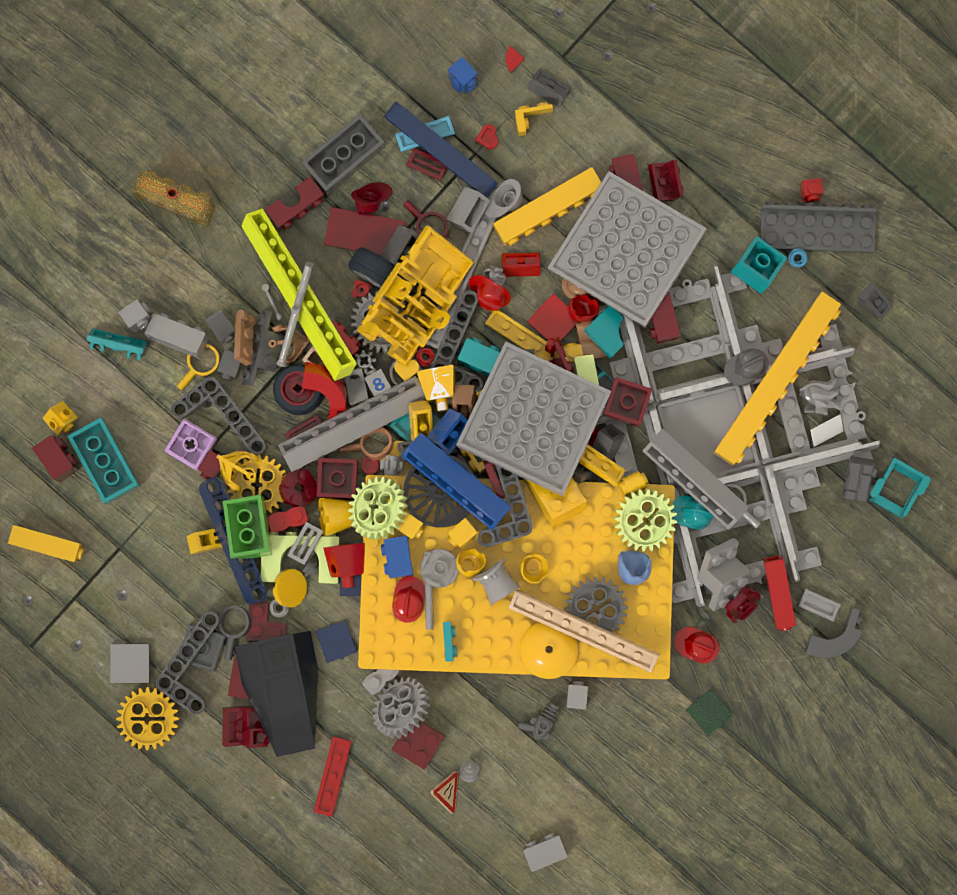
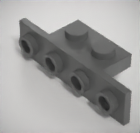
(263, 355)

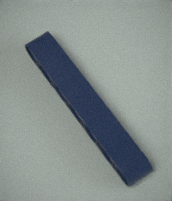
(440, 149)
(248, 564)

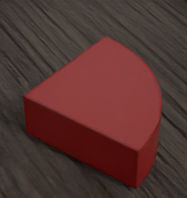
(513, 59)

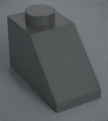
(221, 327)

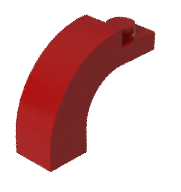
(318, 378)

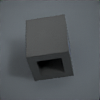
(228, 366)

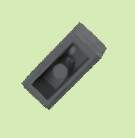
(858, 478)

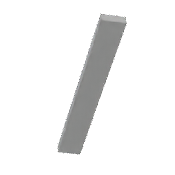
(472, 248)

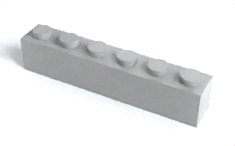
(695, 479)

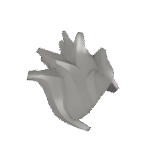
(820, 396)

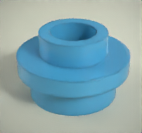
(802, 261)

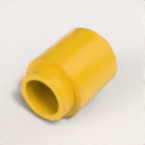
(633, 483)

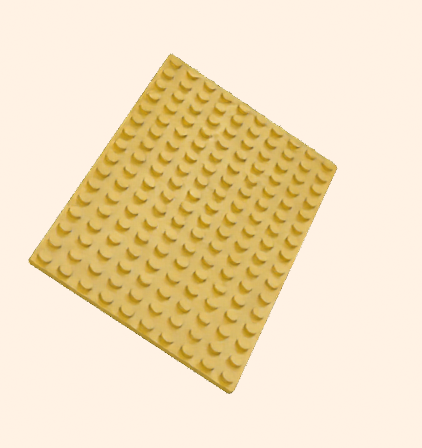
(491, 635)

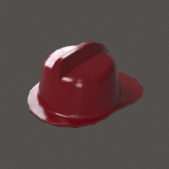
(370, 197)

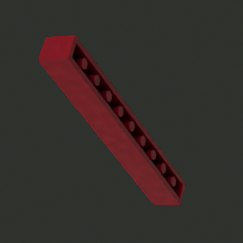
(664, 320)

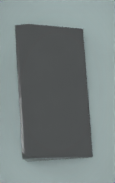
(549, 87)

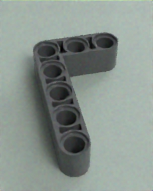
(454, 345)
(226, 411)
(516, 518)
(185, 660)

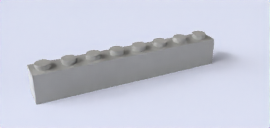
(351, 424)

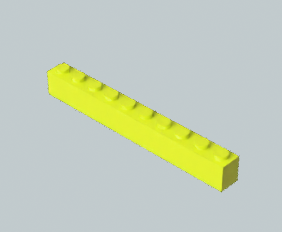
(288, 278)

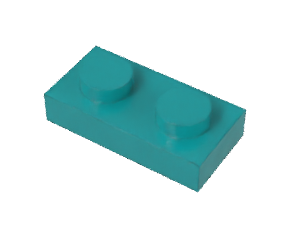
(450, 649)

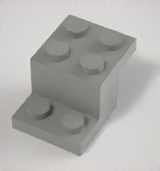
(723, 573)

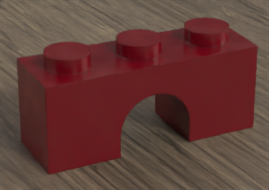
(310, 197)

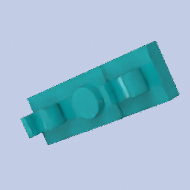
(117, 342)

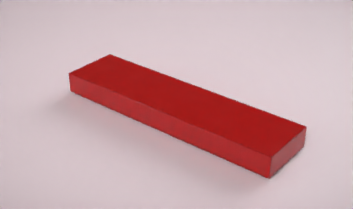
(332, 776)

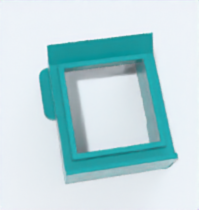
(919, 489)

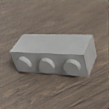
(177, 335)

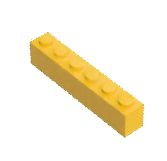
(546, 207)

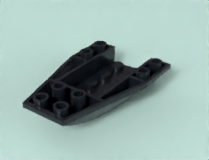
(282, 688)

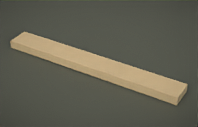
(584, 631)

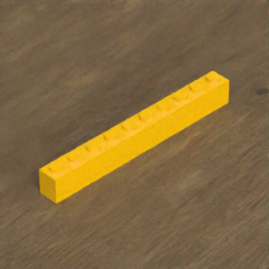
(777, 378)

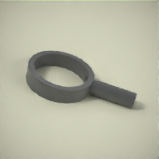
(231, 638)

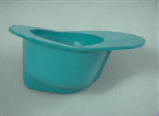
(691, 513)

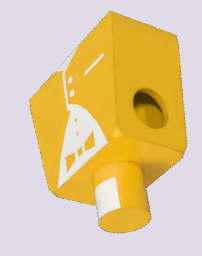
(438, 385)

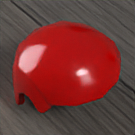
(583, 308)

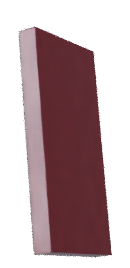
(351, 230)

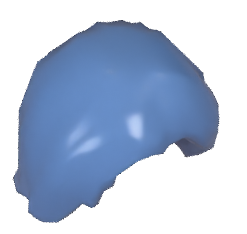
(634, 567)

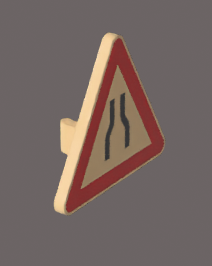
(446, 792)

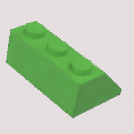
(247, 527)

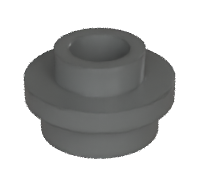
(310, 567)

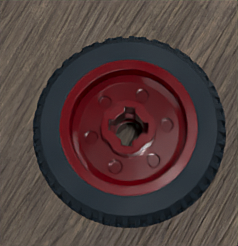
(286, 396)

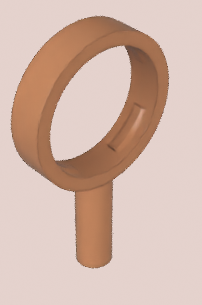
(361, 445)

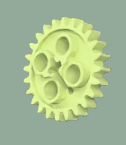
(633, 506)
(377, 508)

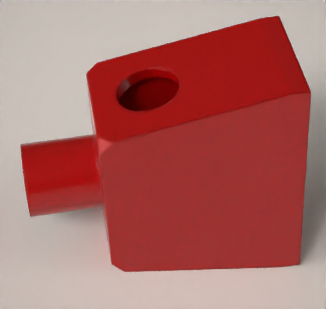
(345, 561)

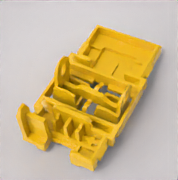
(438, 269)

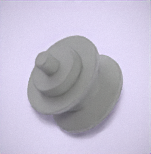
(469, 771)

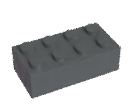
(343, 154)

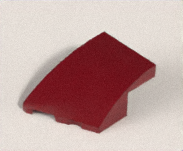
(242, 728)

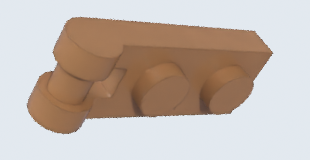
(244, 337)

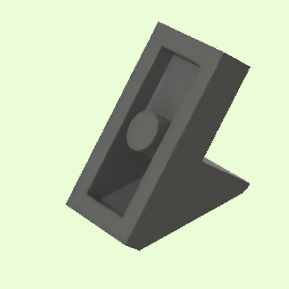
(874, 301)

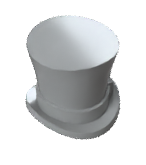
(496, 582)

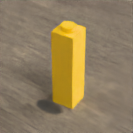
(46, 544)

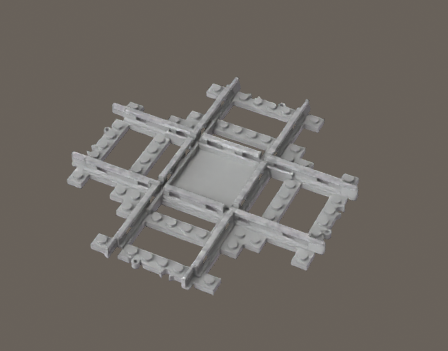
(706, 413)

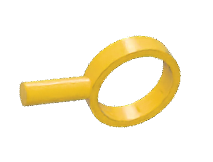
(191, 374)

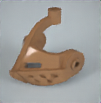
(299, 343)

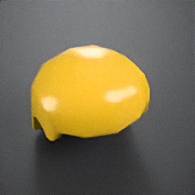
(470, 562)
(533, 567)

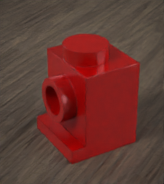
(811, 190)

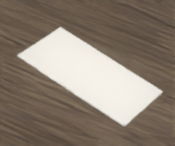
(827, 430)

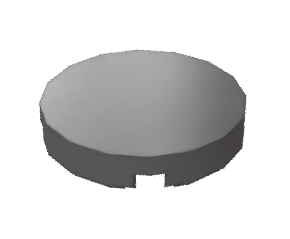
(439, 568)

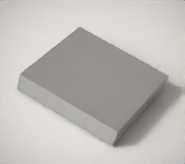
(129, 663)

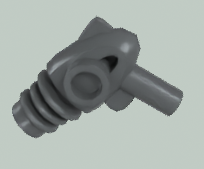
(541, 725)

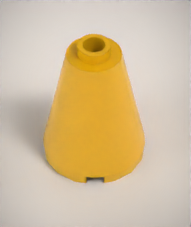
(334, 515)

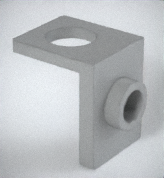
(356, 388)

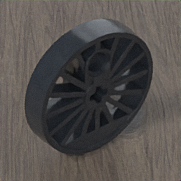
(450, 519)

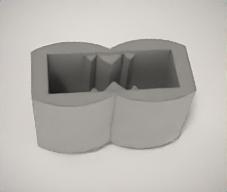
(377, 680)

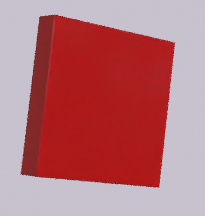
(552, 319)

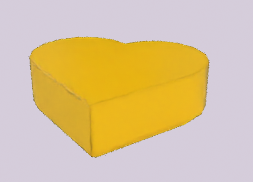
(408, 371)

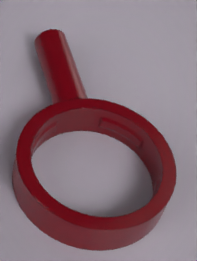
(417, 214)

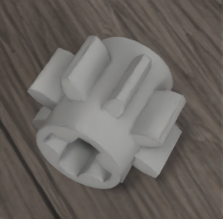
(495, 274)
(363, 356)
(391, 465)

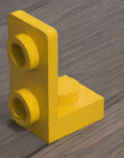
(522, 123)

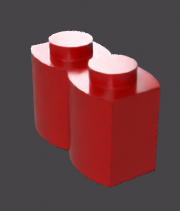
(283, 521)

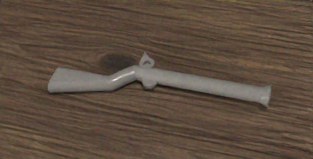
(294, 314)

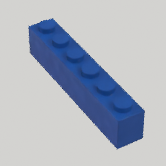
(456, 481)

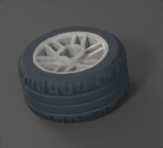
(370, 266)

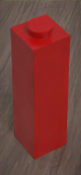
(779, 592)

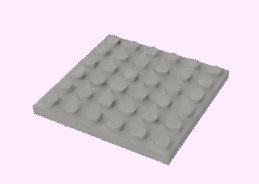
(627, 249)
(533, 418)

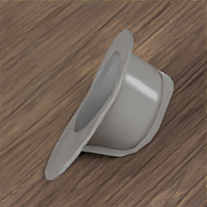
(505, 198)

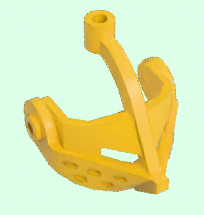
(227, 463)

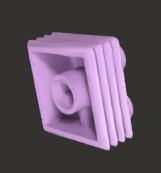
(178, 444)

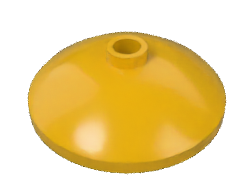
(548, 664)

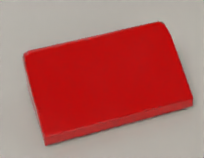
(521, 264)

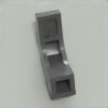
(607, 443)
(842, 643)

